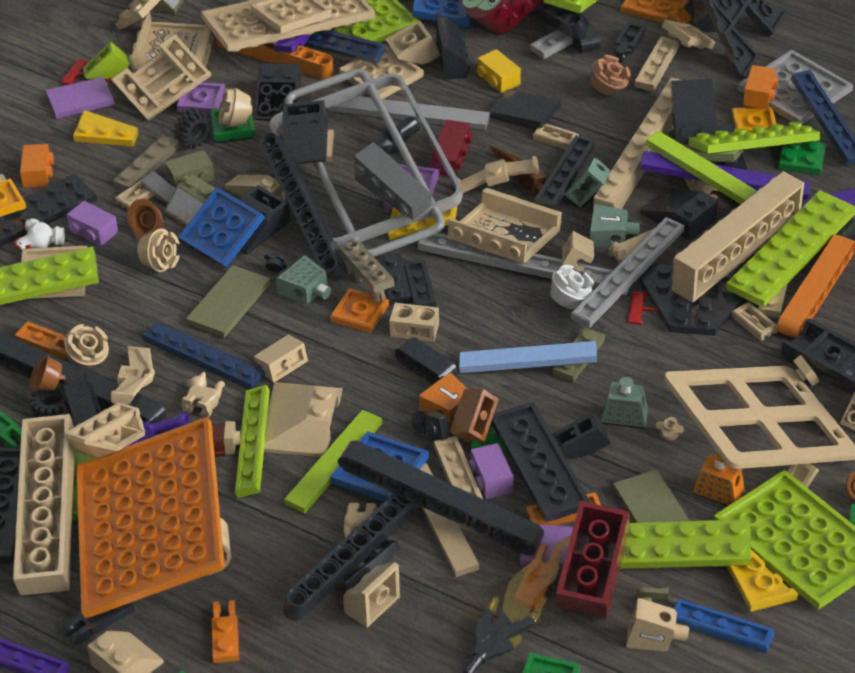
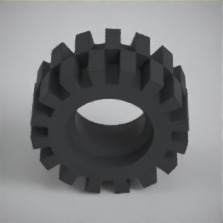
(201, 129)
(41, 398)

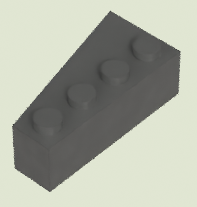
(390, 181)

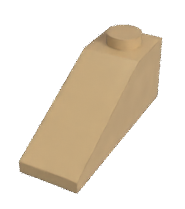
(244, 183)

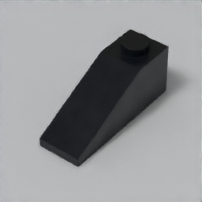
(582, 437)

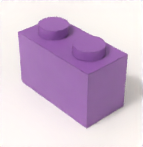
(92, 223)
(491, 471)

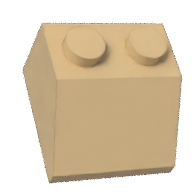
(413, 44)
(373, 594)
(122, 654)

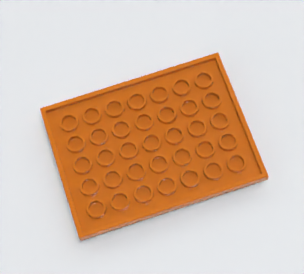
(148, 518)

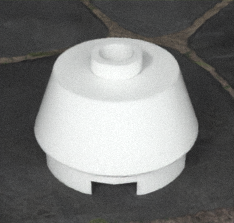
(570, 287)

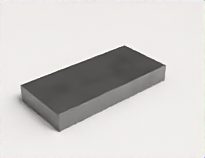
(158, 187)

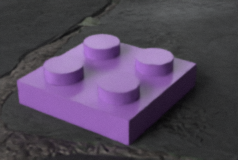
(203, 97)

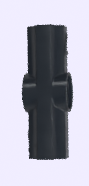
(406, 129)

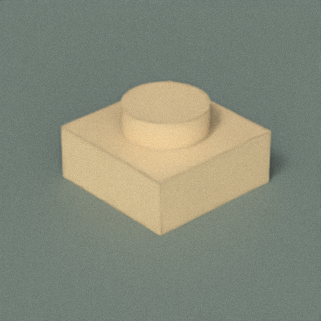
(805, 372)
(231, 437)
(803, 473)

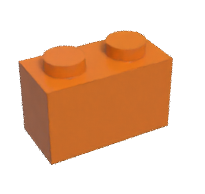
(760, 87)
(36, 165)

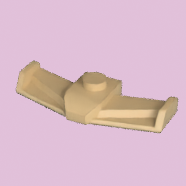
(498, 172)
(135, 376)

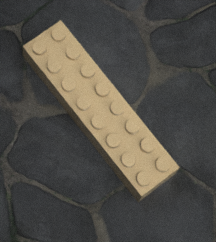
(736, 236)
(44, 506)

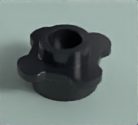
(274, 262)

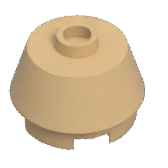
(235, 108)
(158, 250)
(86, 346)

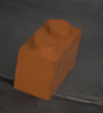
(474, 415)

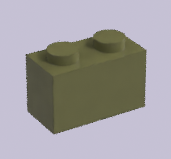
(192, 164)

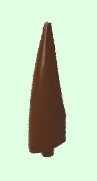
(529, 182)

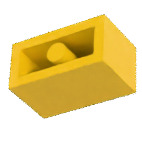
(498, 71)

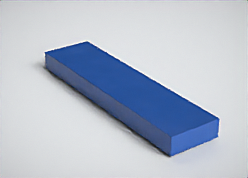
(724, 626)

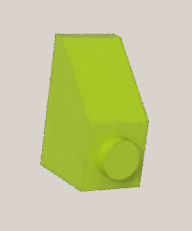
(106, 63)

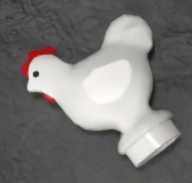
(40, 235)

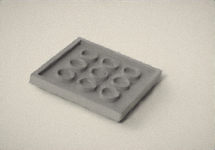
(787, 98)

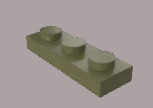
(572, 371)

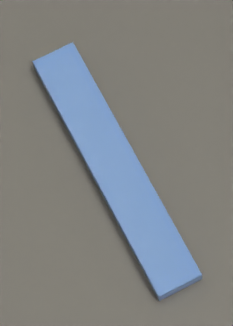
(528, 357)

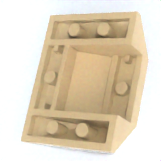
(162, 79)
(300, 419)

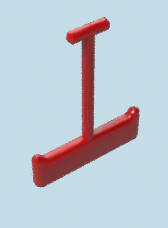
(75, 71)
(636, 308)

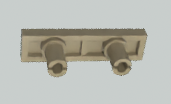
(367, 269)

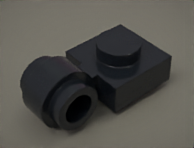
(433, 423)

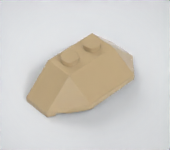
(107, 431)

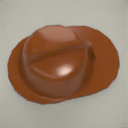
(144, 218)
(46, 374)

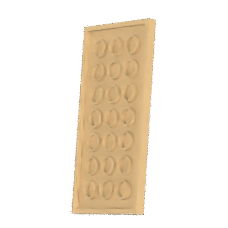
(240, 28)

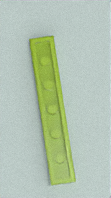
(700, 167)
(252, 441)
(318, 477)

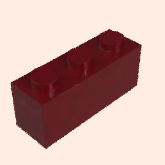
(454, 144)

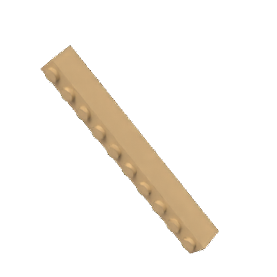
(627, 169)

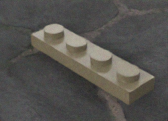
(147, 162)

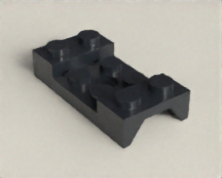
(815, 346)

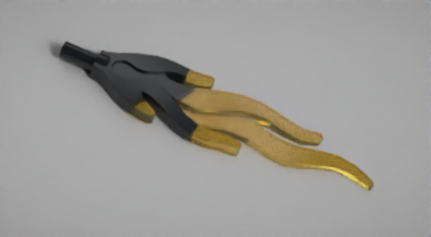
(492, 638)

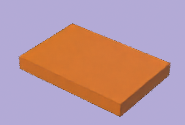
(652, 9)

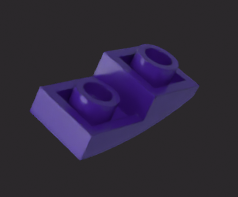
(289, 44)

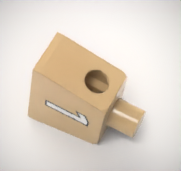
(654, 627)

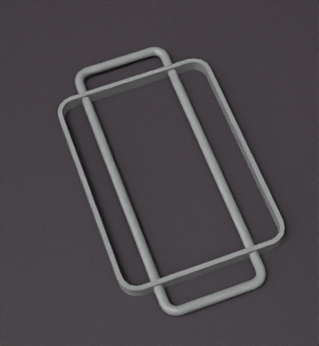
(371, 87)

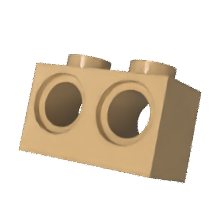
(414, 321)

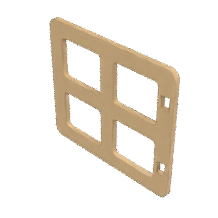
(758, 414)

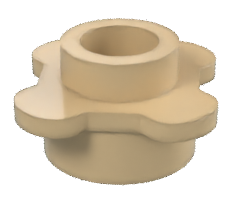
(669, 428)

